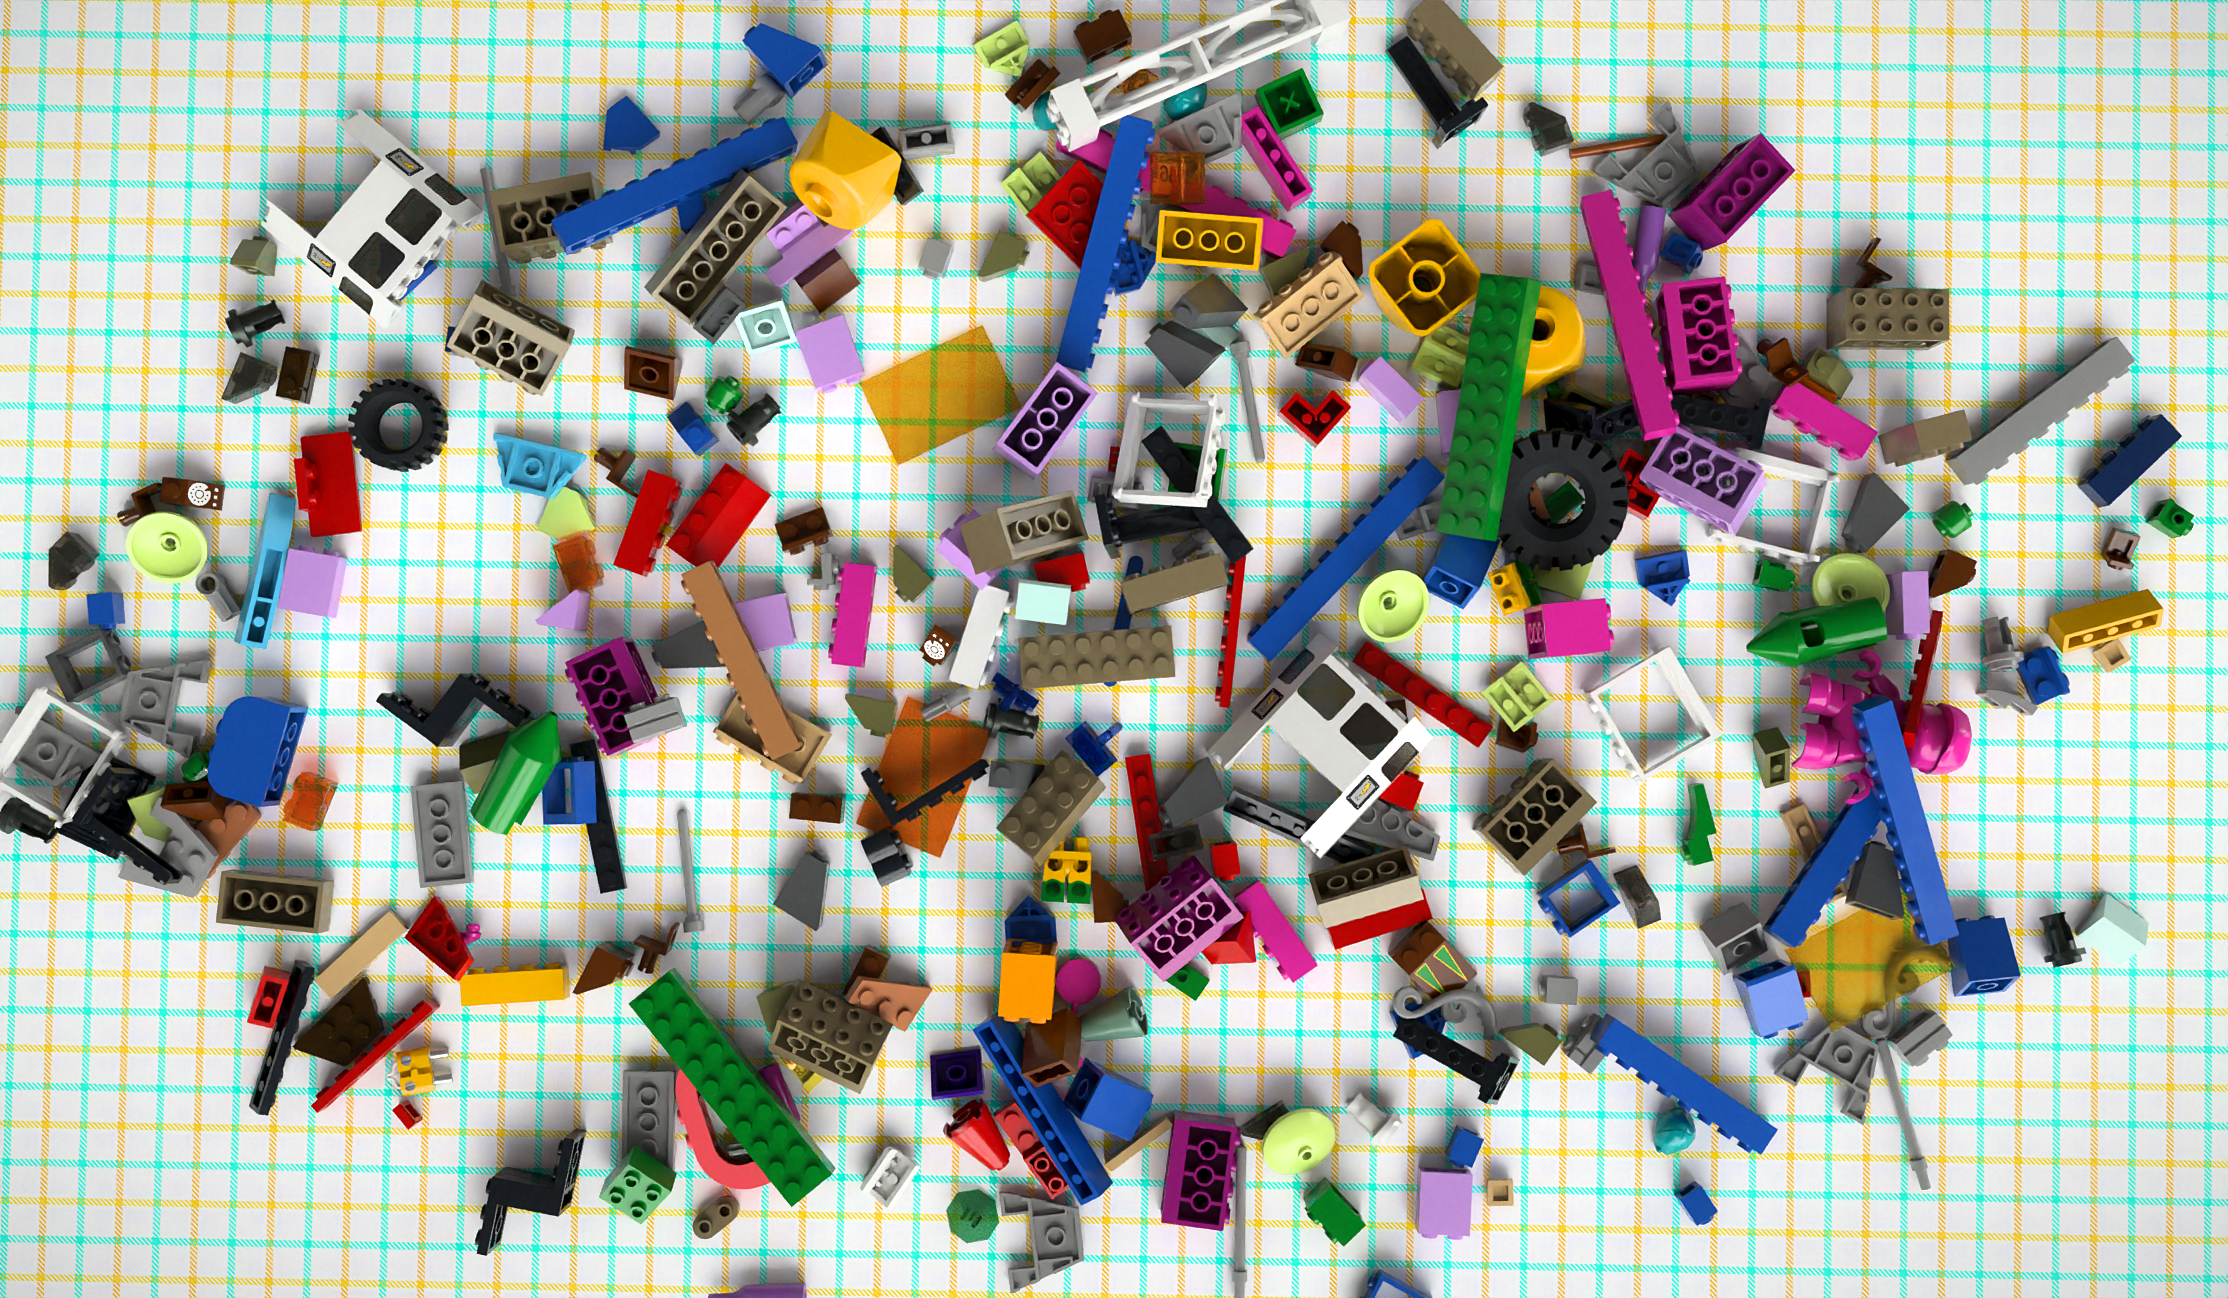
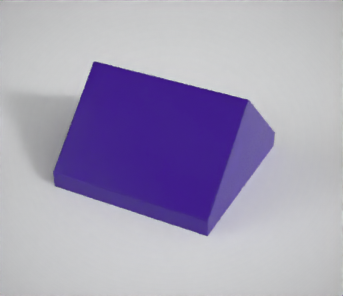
(957, 1074)

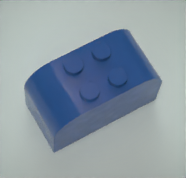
(255, 749)

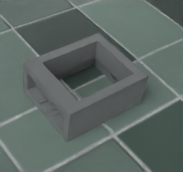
(710, 321)
(66, 676)

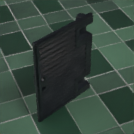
(124, 818)

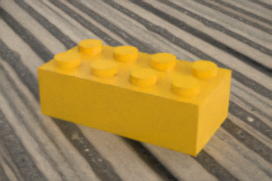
(1209, 240)

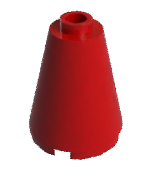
(978, 1135)

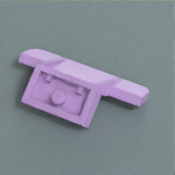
(801, 242)

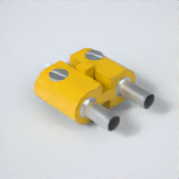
(417, 1070)

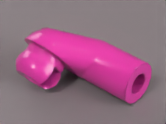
(471, 934)

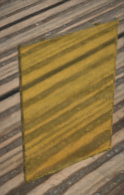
(940, 395)
(1865, 964)

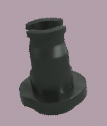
(253, 322)
(752, 420)
(1009, 722)
(20, 816)
(2060, 941)

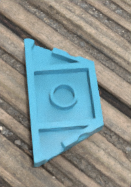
(535, 466)

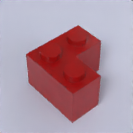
(1314, 423)
(1640, 497)

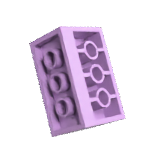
(1705, 495)

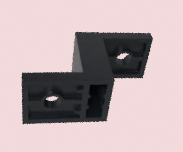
(455, 709)
(530, 1192)

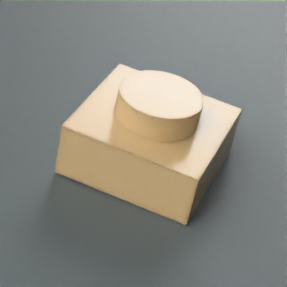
(2111, 655)
(1499, 1192)

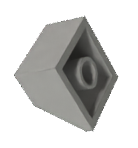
(1734, 937)

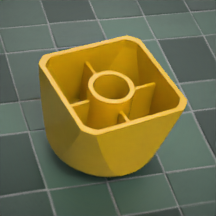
(844, 173)
(1438, 258)
(1562, 344)

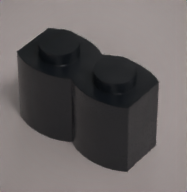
(886, 855)

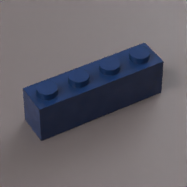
(2129, 460)

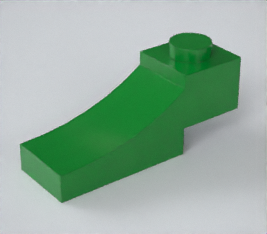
(1696, 844)

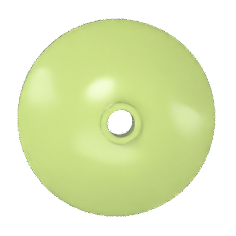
(159, 558)
(1852, 576)
(1400, 613)
(1298, 1141)

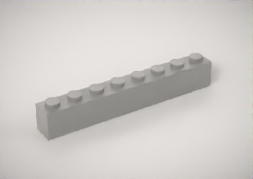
(2040, 411)

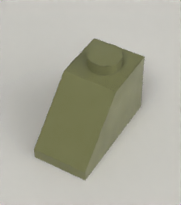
(255, 256)
(1004, 257)
(1284, 270)
(1827, 371)
(909, 577)
(873, 714)
(1772, 757)
(1533, 1039)

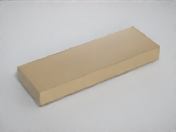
(1139, 1142)

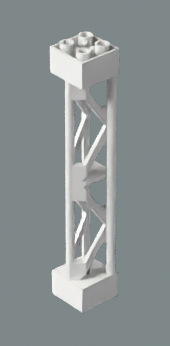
(1082, 116)

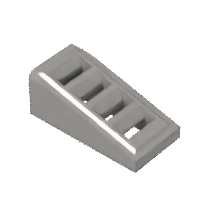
(1094, 489)

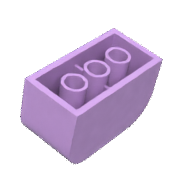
(1045, 421)

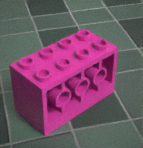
(1698, 335)
(1568, 628)

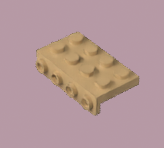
(1308, 304)
(795, 765)

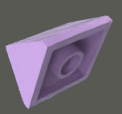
(569, 612)

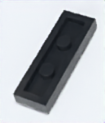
(907, 185)

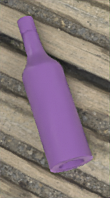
(1648, 242)
(794, 1290)

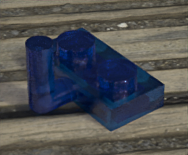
(1012, 692)
(1092, 747)

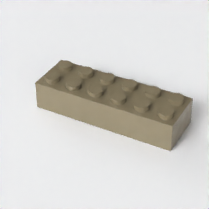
(715, 247)
(1096, 657)

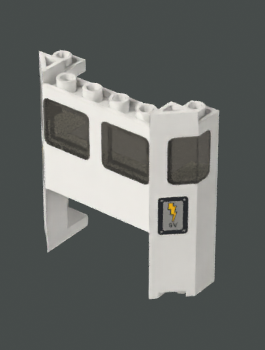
(384, 227)
(1336, 728)

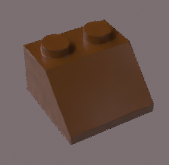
(605, 967)

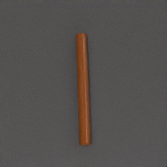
(1616, 146)

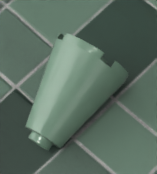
(1115, 1018)

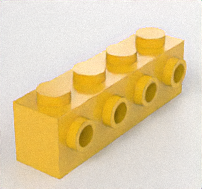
(2105, 621)
(515, 985)

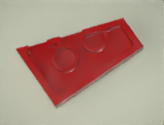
(440, 940)

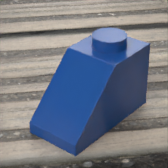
(692, 429)

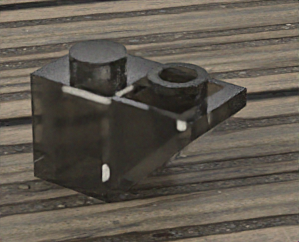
(1548, 129)
(68, 560)

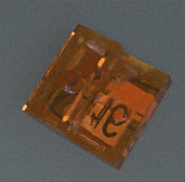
(1177, 178)

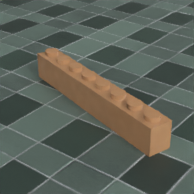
(741, 659)

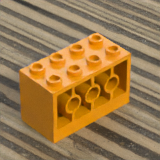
(1028, 981)

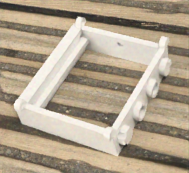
(1132, 443)
(1797, 472)
(1687, 696)
(22, 730)

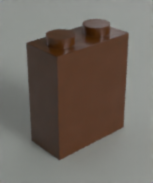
(1052, 1048)

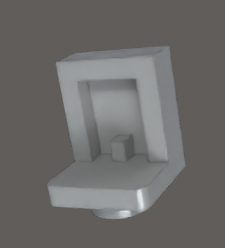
(830, 567)

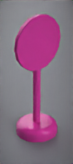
(1078, 984)

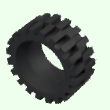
(368, 420)

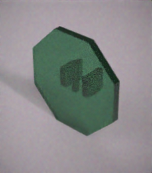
(972, 1216)

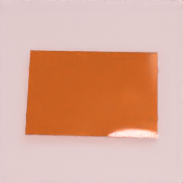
(917, 761)

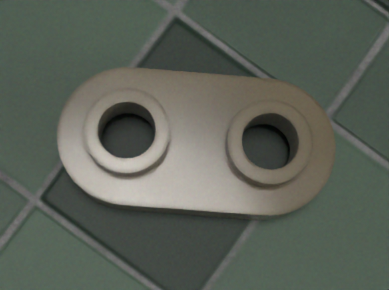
(715, 1218)

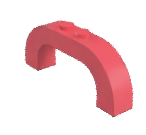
(703, 1141)

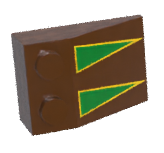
(1432, 961)

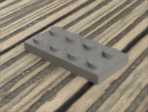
(442, 834)
(649, 1114)

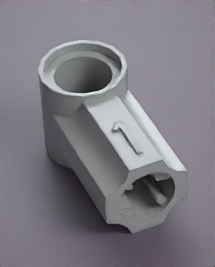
(764, 94)
(220, 597)

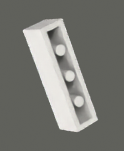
(979, 637)

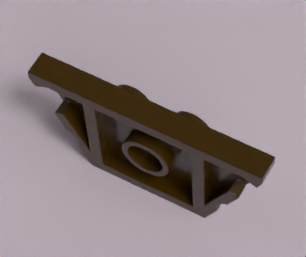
(344, 1028)

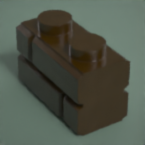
(297, 375)

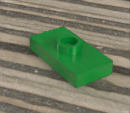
(1563, 502)
(1189, 981)

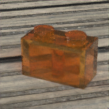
(578, 564)
(309, 801)

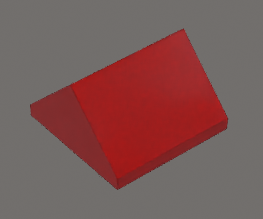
(1234, 945)

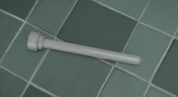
(1241, 353)
(693, 921)

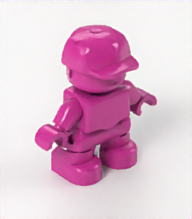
(1940, 742)

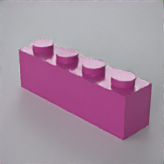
(1274, 160)
(1823, 420)
(853, 615)
(1275, 931)

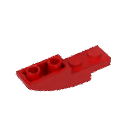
(1031, 1148)

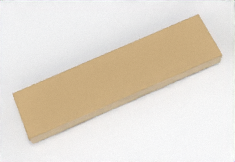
(1806, 838)
(361, 954)

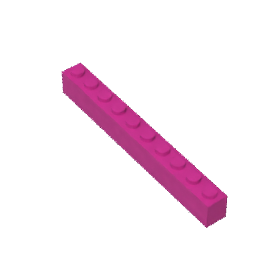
(1276, 234)
(1628, 316)

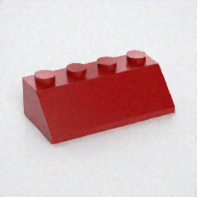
(718, 518)

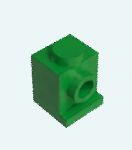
(2163, 519)
(1773, 576)

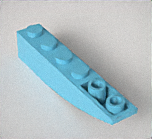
(266, 573)

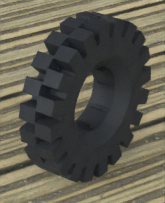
(1604, 506)

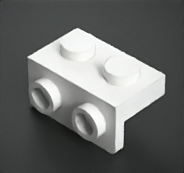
(889, 1176)

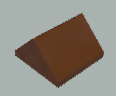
(827, 281)
(651, 373)

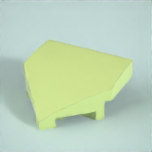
(1004, 50)
(566, 515)
(142, 808)

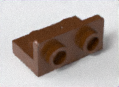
(1031, 85)
(804, 531)

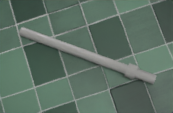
(506, 285)
(1917, 1161)
(1239, 1274)

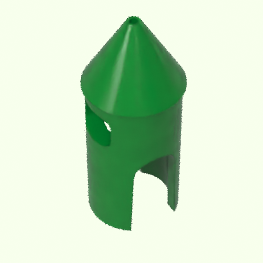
(1820, 632)
(518, 774)

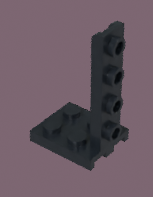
(1432, 95)
(1582, 417)
(1725, 417)
(1141, 525)
(932, 798)
(103, 803)
(1490, 1075)

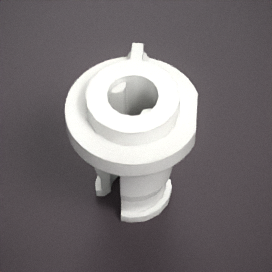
(1374, 1120)

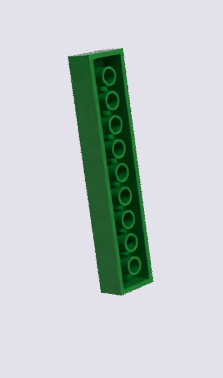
(1488, 406)
(732, 1087)

